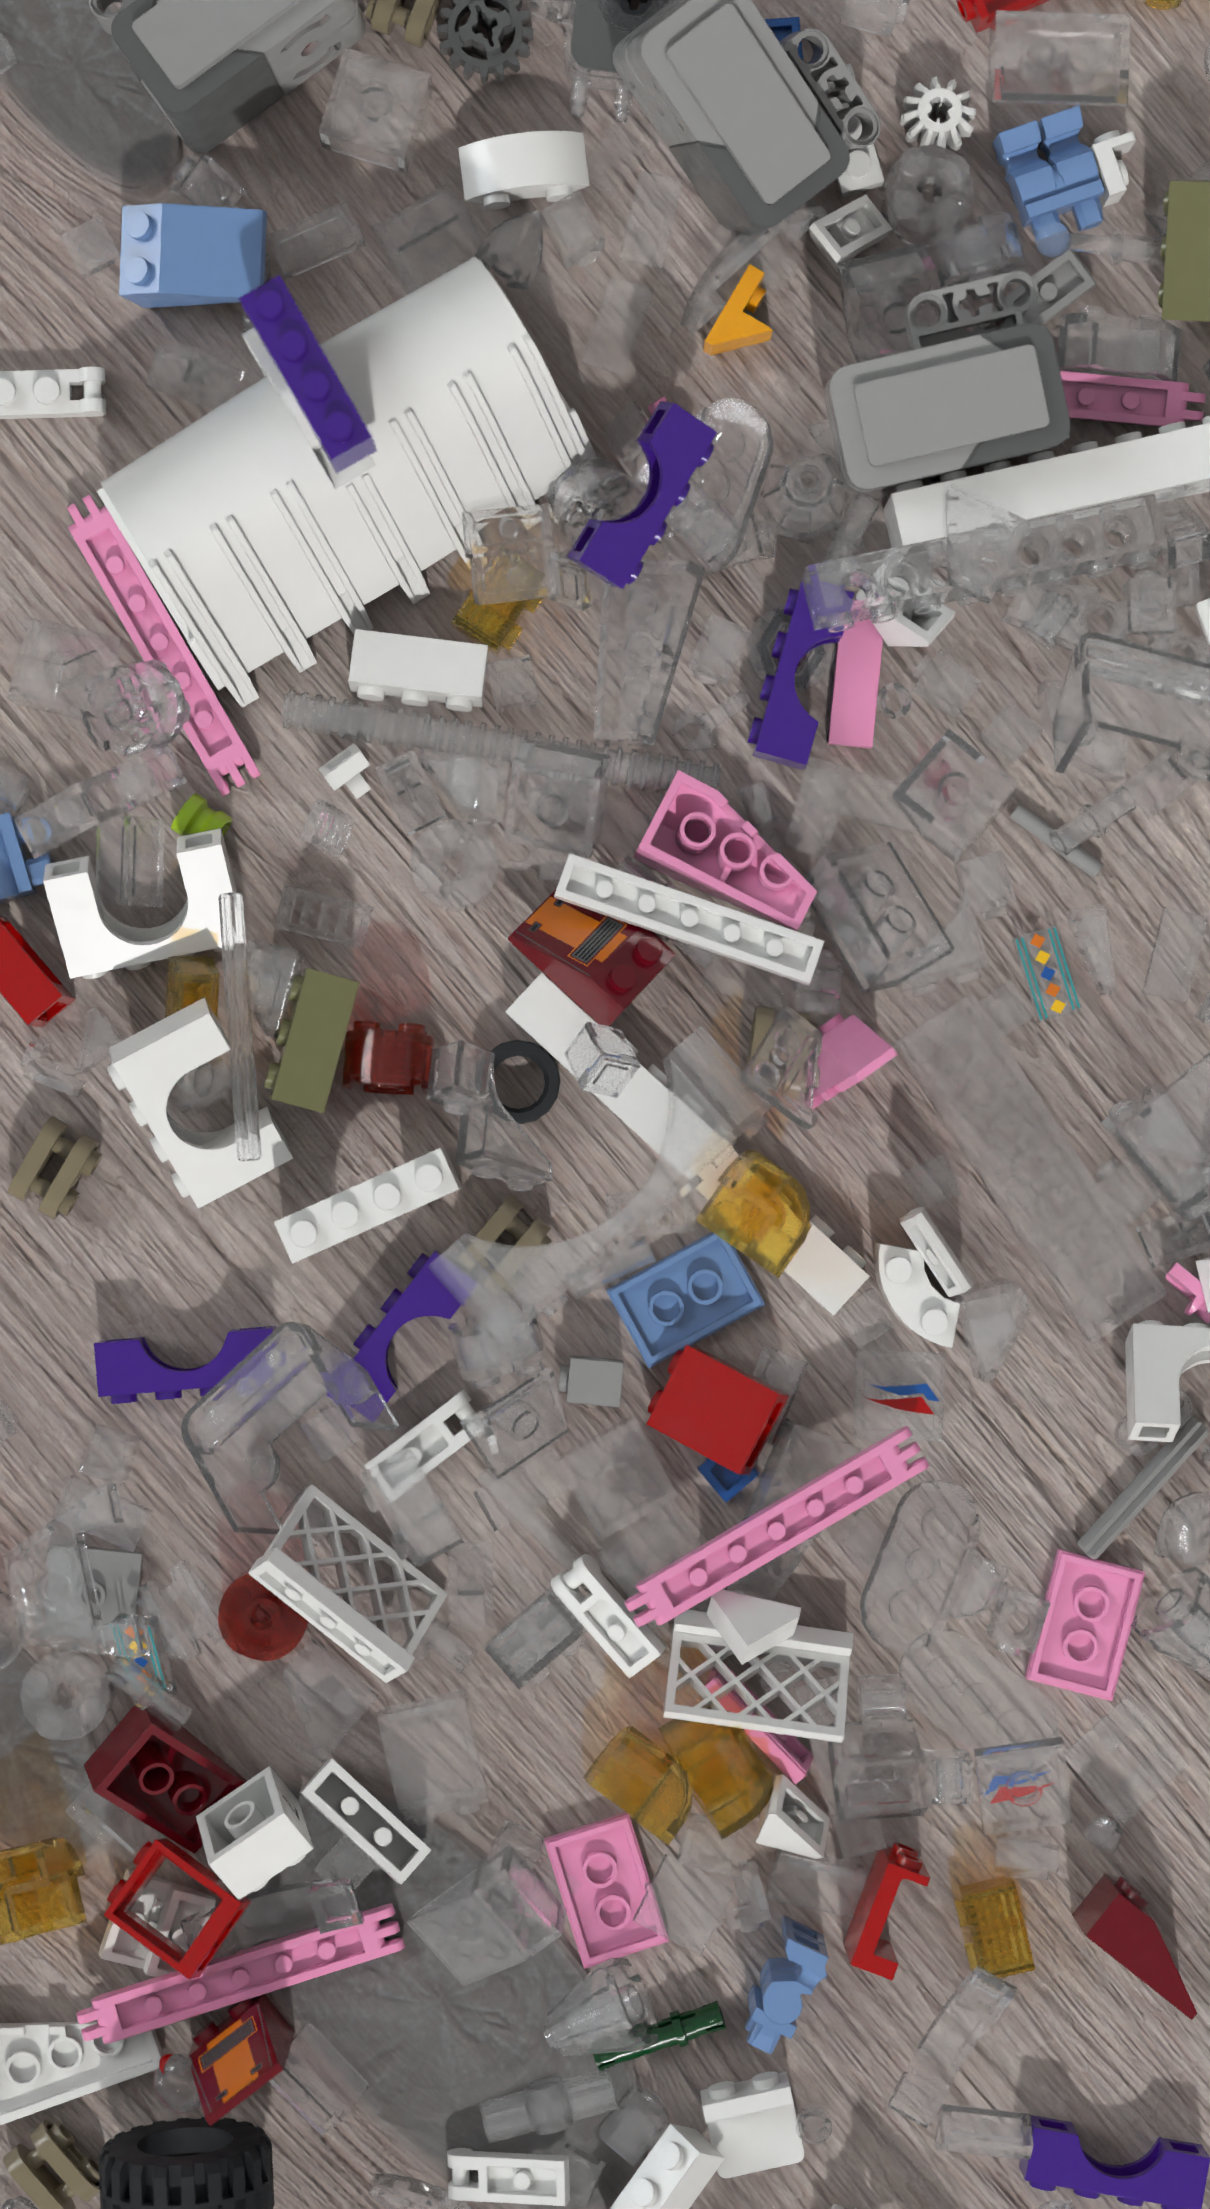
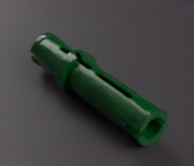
(672, 2031)

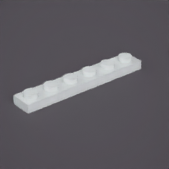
(689, 919)

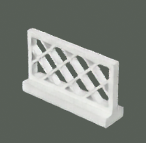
(338, 1616)
(807, 1646)

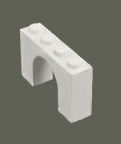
(100, 943)
(151, 1066)
(368, 1204)
(1154, 1362)

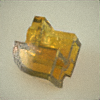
(759, 1211)
(723, 1771)
(643, 1783)
(39, 1889)

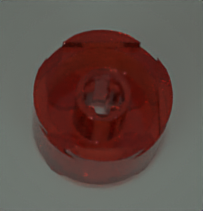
(387, 1059)
(254, 1635)

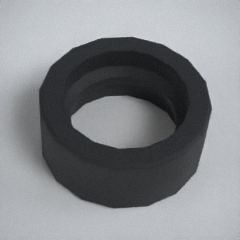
(550, 1073)

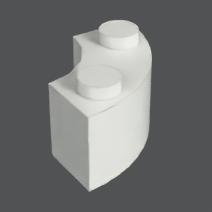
(523, 167)
(911, 1296)

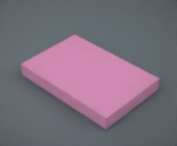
(1086, 1624)
(613, 1885)

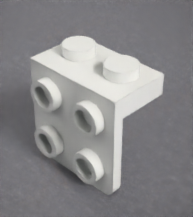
(752, 2124)

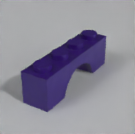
(308, 374)
(674, 448)
(786, 727)
(421, 1298)
(132, 1368)
(1168, 2174)

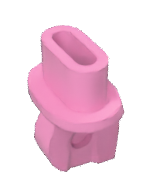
(1191, 1288)

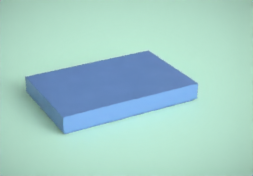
(685, 1297)

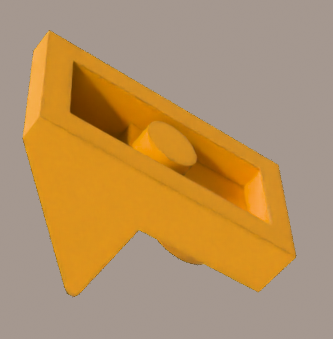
(734, 327)

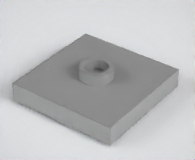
(116, 1580)

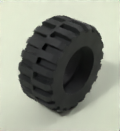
(188, 2166)

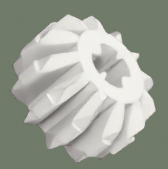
(943, 100)

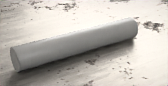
(1041, 830)

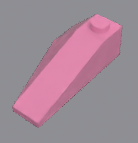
(718, 852)
(848, 1055)

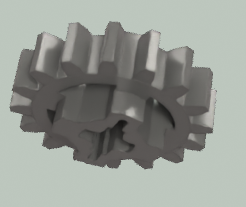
(469, 40)

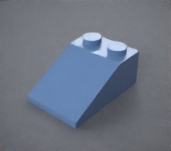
(190, 254)

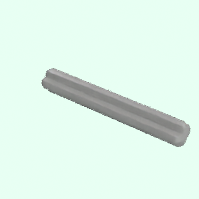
(1143, 1488)

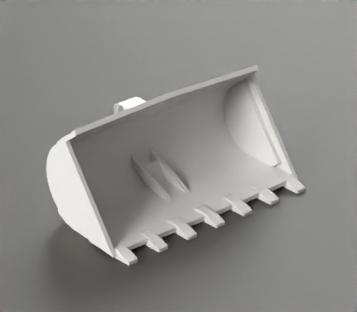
(271, 545)

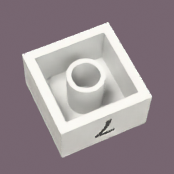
(254, 1833)

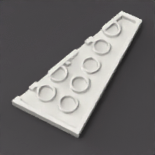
(53, 2064)

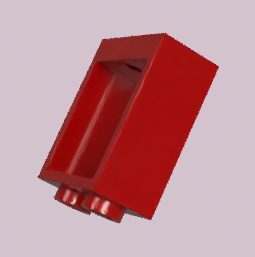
(28, 981)
(213, 1934)

